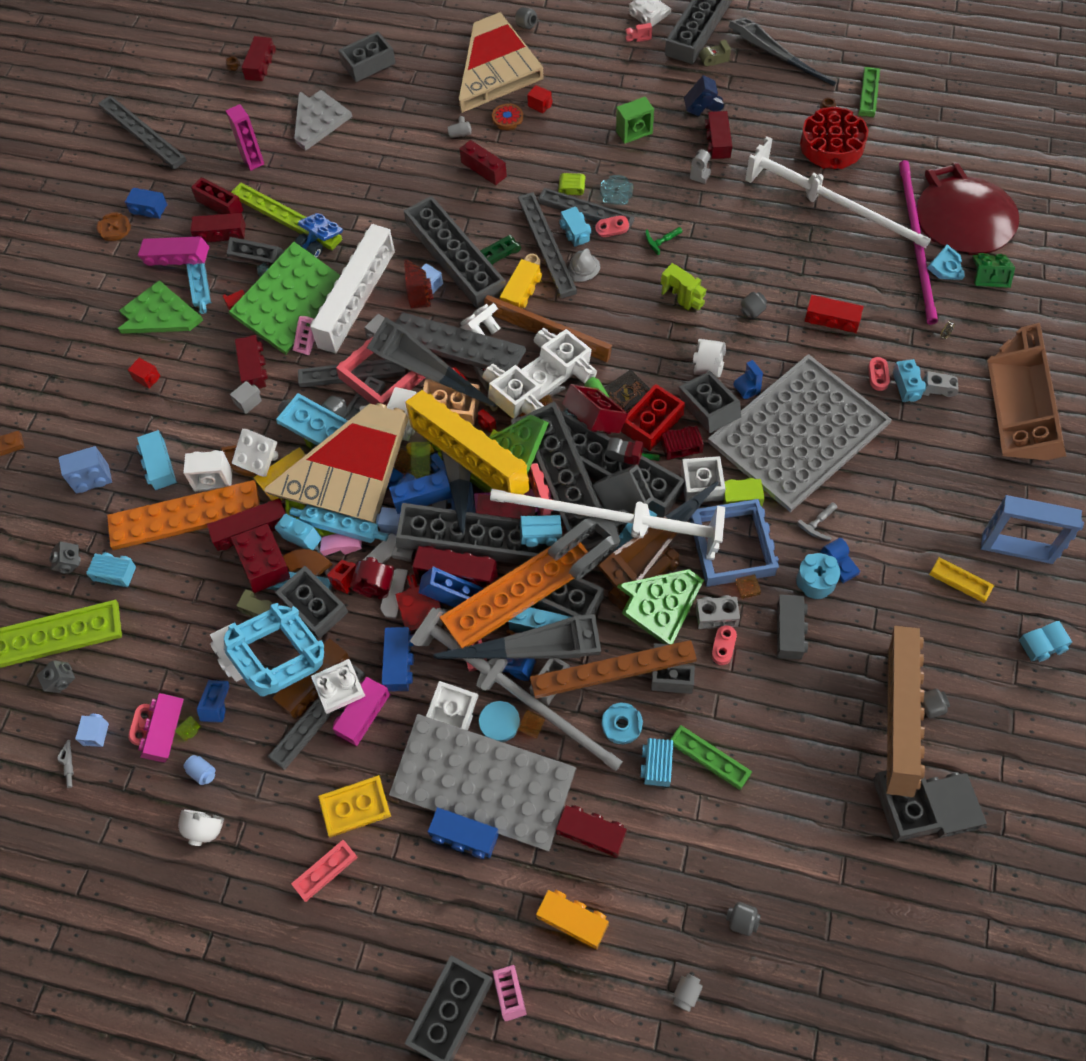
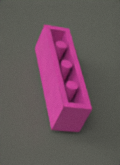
(245, 137)
(173, 251)

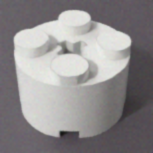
(709, 357)

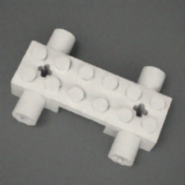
(522, 388)

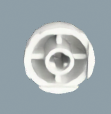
(199, 826)

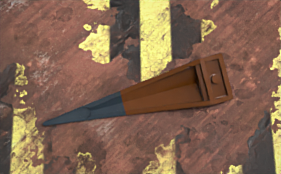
(637, 555)

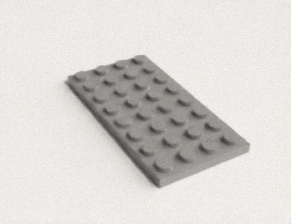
(483, 781)

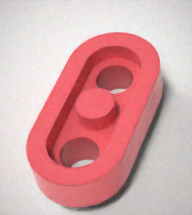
(611, 226)
(879, 375)
(725, 644)
(138, 723)

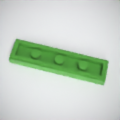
(869, 92)
(710, 757)

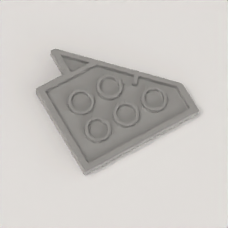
(317, 118)

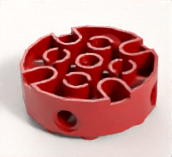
(833, 138)

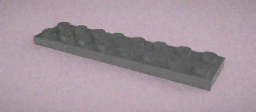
(462, 344)

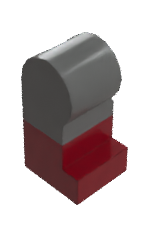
(624, 451)

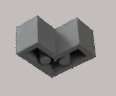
(673, 679)

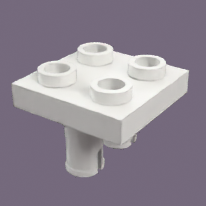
(481, 315)
(255, 452)
(338, 686)

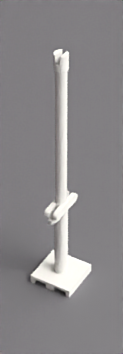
(814, 188)
(640, 519)

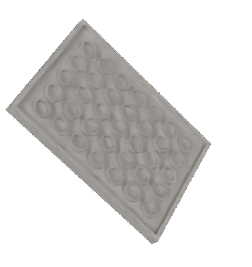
(799, 432)

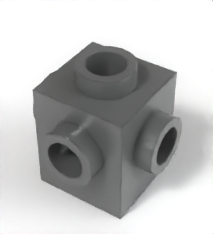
(65, 557)
(56, 676)

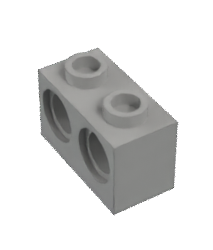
(718, 616)

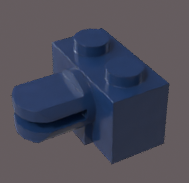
(703, 96)

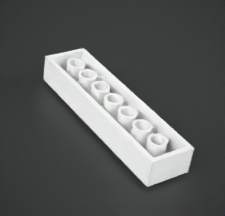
(352, 288)

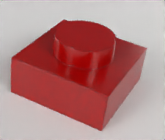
(486, 421)

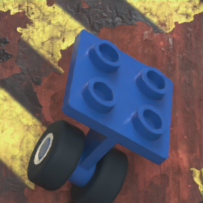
(317, 227)

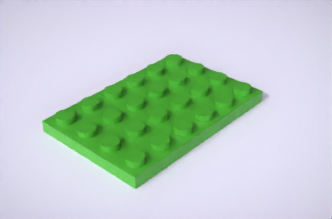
(288, 289)

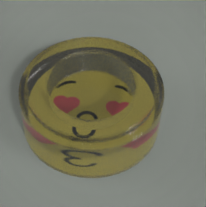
(947, 330)

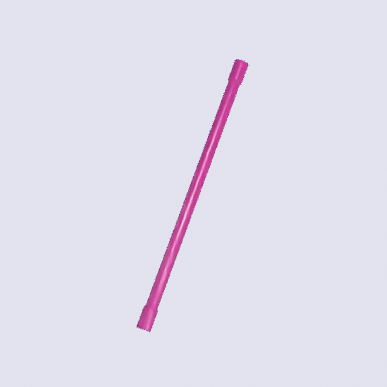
(930, 309)

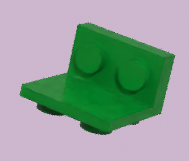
(993, 270)

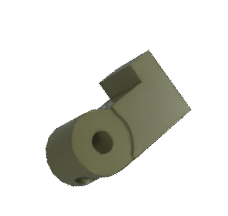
(716, 54)
(251, 605)

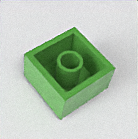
(634, 120)

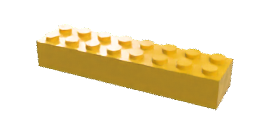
(467, 444)

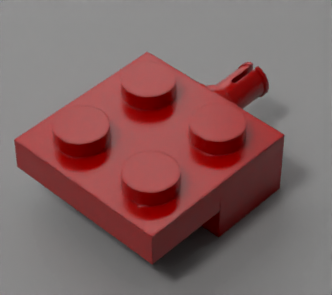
(414, 606)

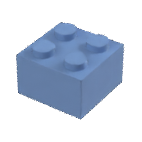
(85, 469)

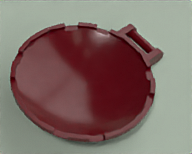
(966, 212)

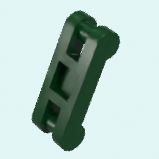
(500, 250)

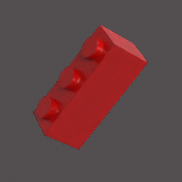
(834, 313)

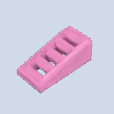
(301, 326)
(513, 1012)

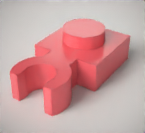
(641, 33)

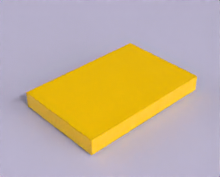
(278, 469)
(354, 806)

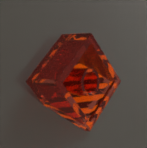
(417, 286)

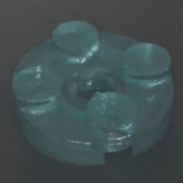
(611, 196)

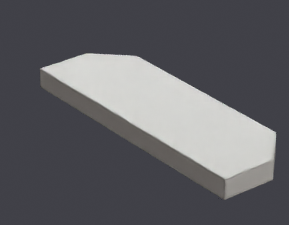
(383, 550)
(390, 605)

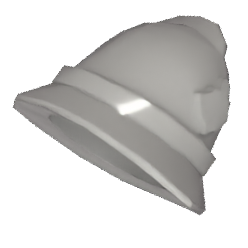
(583, 266)

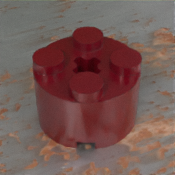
(372, 578)

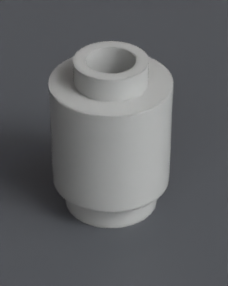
(687, 992)

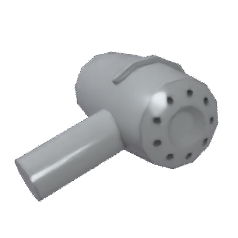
(460, 129)

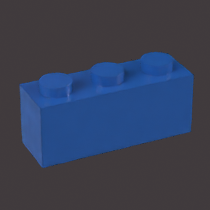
(421, 491)
(446, 587)
(397, 659)
(463, 833)

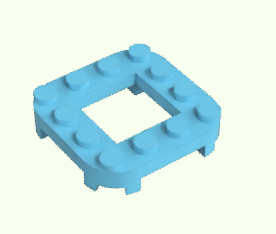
(255, 675)

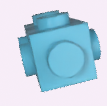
(575, 226)
(909, 380)

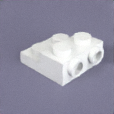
(649, 11)
(452, 705)

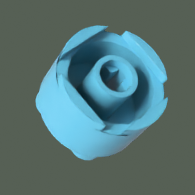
(818, 575)

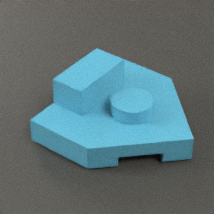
(947, 265)

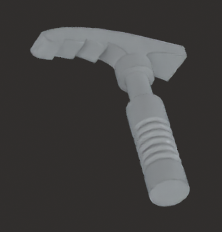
(813, 524)

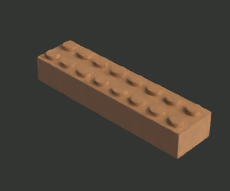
(905, 712)

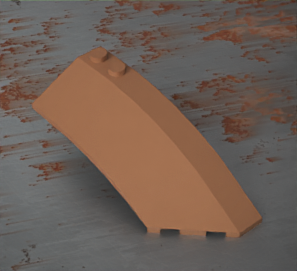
(1026, 398)

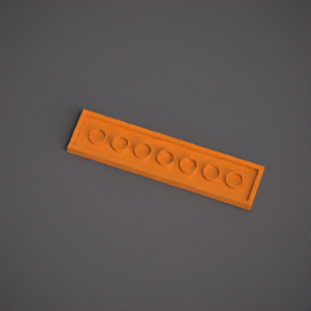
(179, 514)
(510, 596)

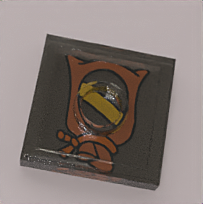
(627, 390)

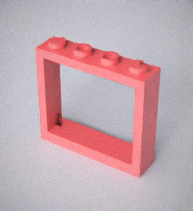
(345, 367)

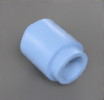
(199, 770)

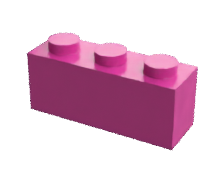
(361, 713)
(160, 727)

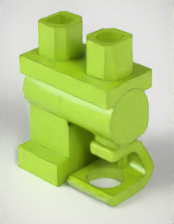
(685, 286)

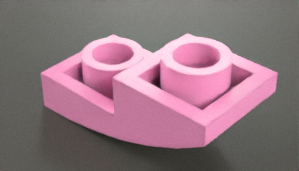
(337, 542)

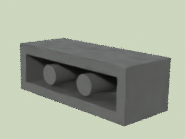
(253, 251)
(791, 627)

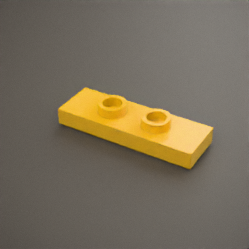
(961, 580)

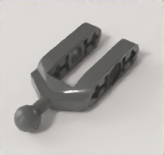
(604, 527)

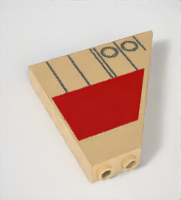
(496, 63)
(349, 467)

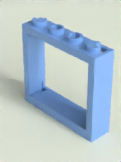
(732, 510)
(1033, 511)

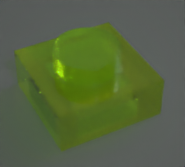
(188, 728)

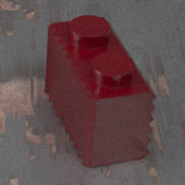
(682, 442)

